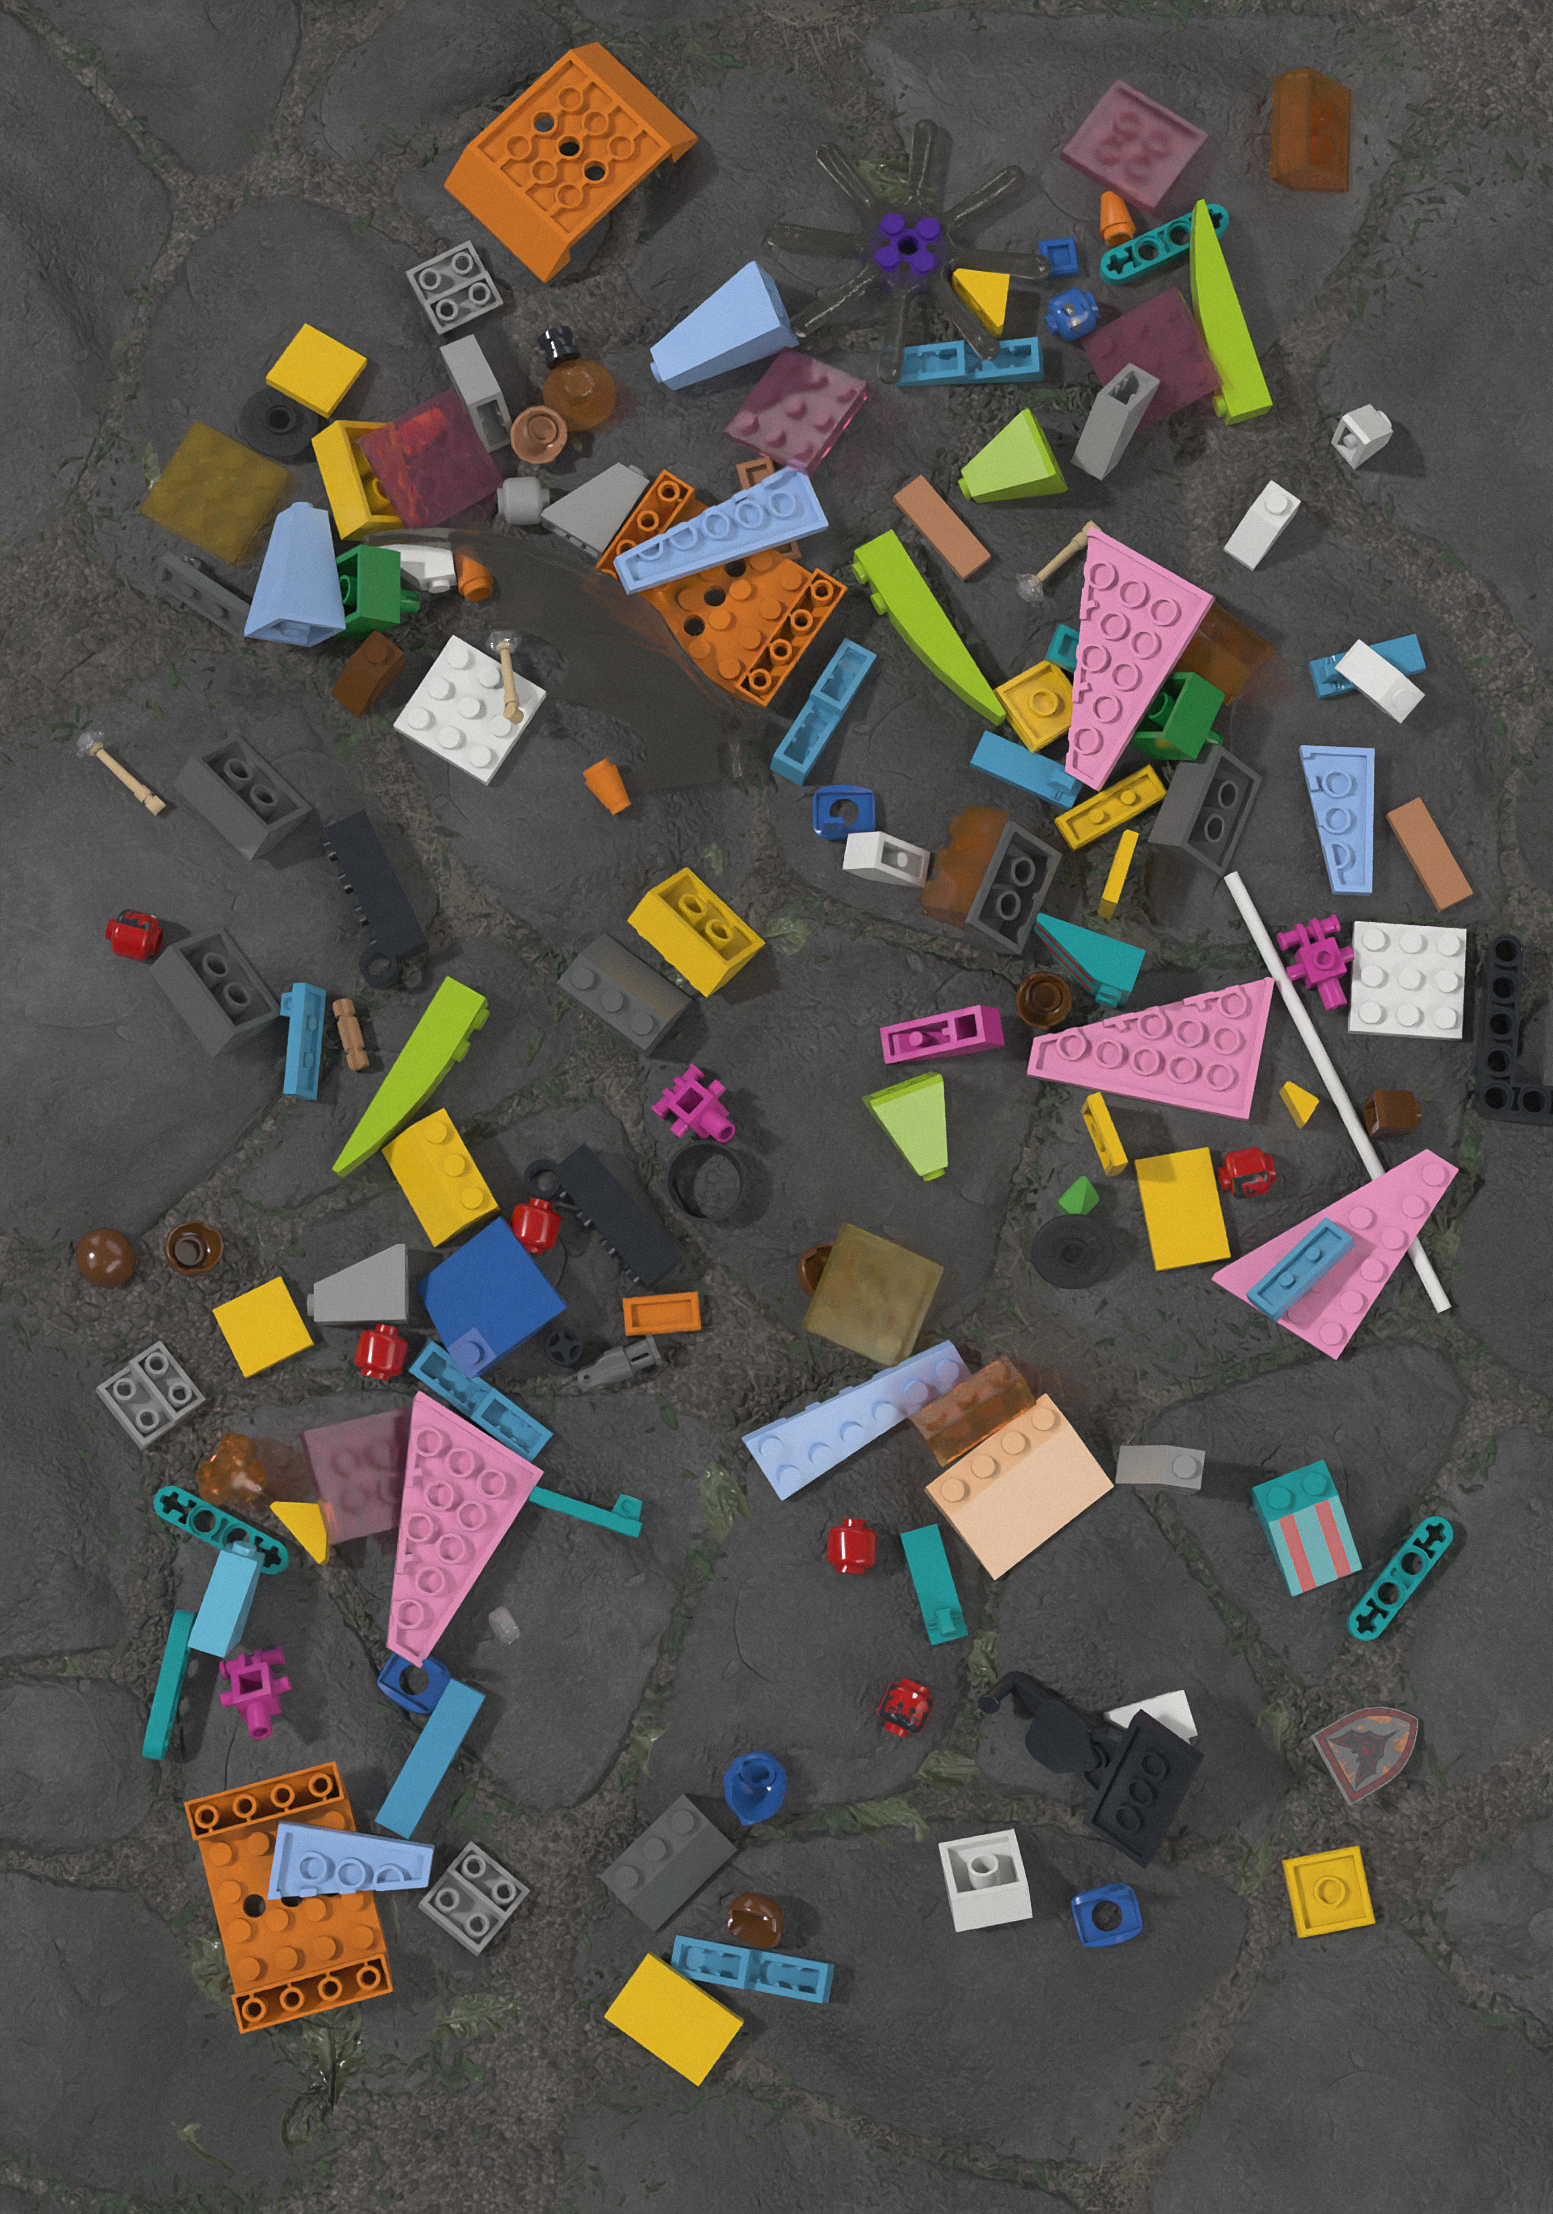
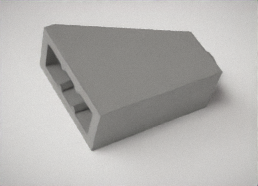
(478, 392)
(1114, 420)
(598, 509)
(365, 1292)
(1161, 1468)

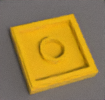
(316, 370)
(1038, 704)
(1117, 874)
(1104, 1135)
(263, 1327)
(1328, 1891)

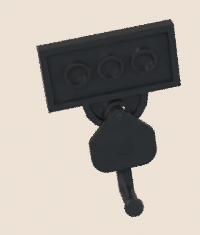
(1133, 1775)

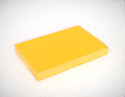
(1182, 1209)
(674, 2018)

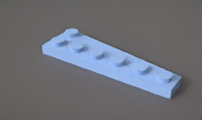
(748, 523)
(827, 1432)

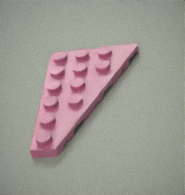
(1129, 641)
(1178, 1055)
(1383, 1224)
(454, 1512)

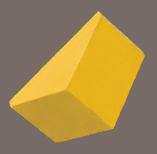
(984, 295)
(306, 1525)

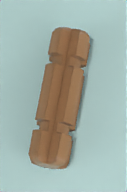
(350, 1034)

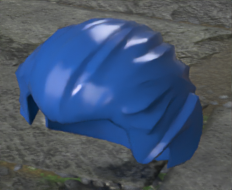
(755, 1786)

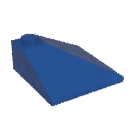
(489, 1299)

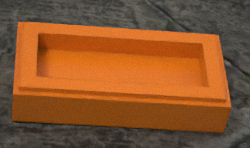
(661, 1314)

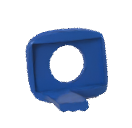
(833, 827)
(419, 1704)
(1124, 1897)

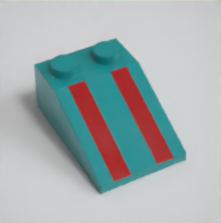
(1095, 961)
(1306, 1527)

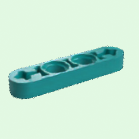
(1161, 241)
(224, 1526)
(1395, 1575)
(169, 1686)

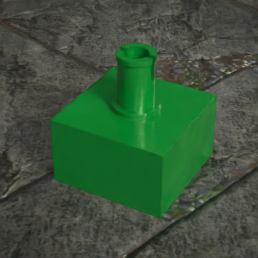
(372, 591)
(1180, 719)

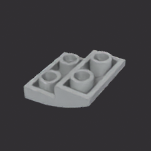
(454, 288)
(150, 1395)
(473, 1898)

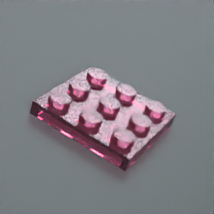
(1133, 146)
(1162, 342)
(797, 411)
(431, 462)
(359, 1473)

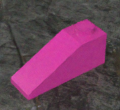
(943, 1035)

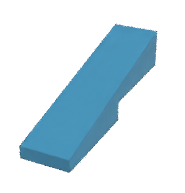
(959, 364)
(822, 712)
(479, 1402)
(430, 1758)
(753, 1969)

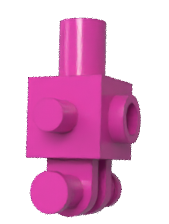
(1318, 963)
(696, 1107)
(255, 1688)

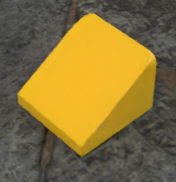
(1298, 1102)

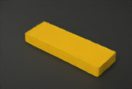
(1111, 808)

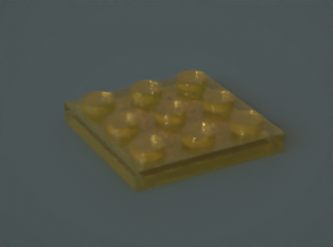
(215, 493)
(872, 1296)

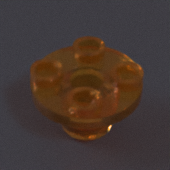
(581, 394)
(232, 1472)

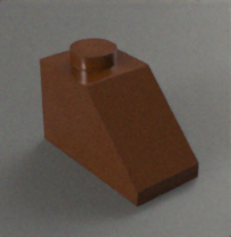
(368, 673)
(1391, 1113)

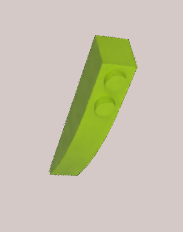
(1223, 326)
(921, 622)
(418, 1070)

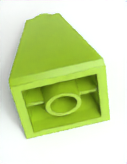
(1014, 465)
(915, 1121)

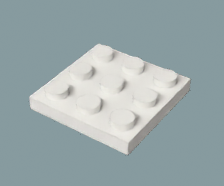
(462, 708)
(1407, 981)

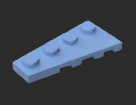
(1343, 808)
(332, 1860)

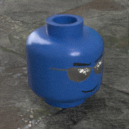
(1071, 314)

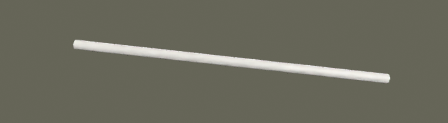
(1327, 1071)

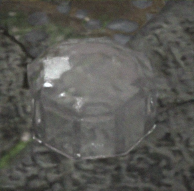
(504, 1625)

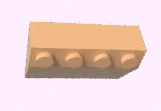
(1019, 1487)

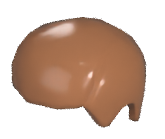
(538, 434)

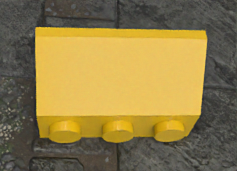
(350, 482)
(695, 931)
(440, 1178)

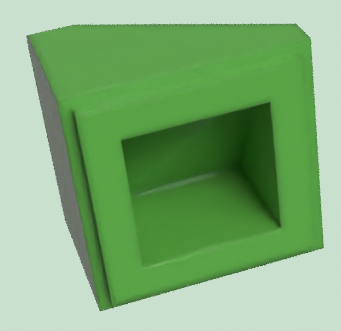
(1078, 1198)

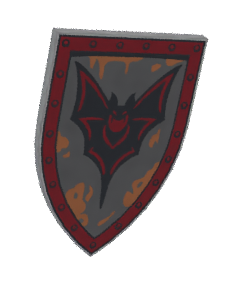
(1366, 1749)

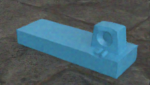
(1401, 653)
(1026, 770)
(306, 1014)
(1300, 1269)

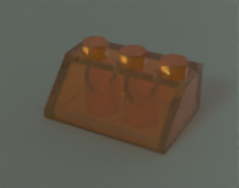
(1310, 132)
(1225, 653)
(963, 864)
(972, 1409)

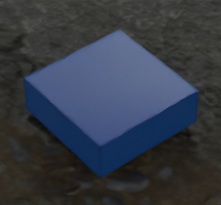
(1061, 255)

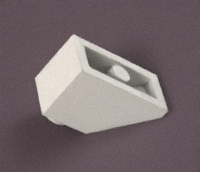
(1361, 434)
(1262, 525)
(426, 567)
(1379, 681)
(886, 859)

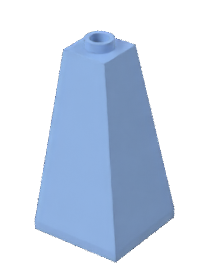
(726, 331)
(299, 582)

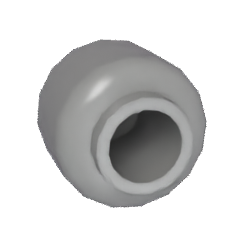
(522, 500)

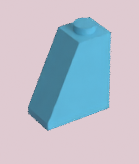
(227, 1599)

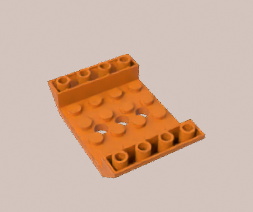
(536, 195)
(766, 612)
(290, 1956)

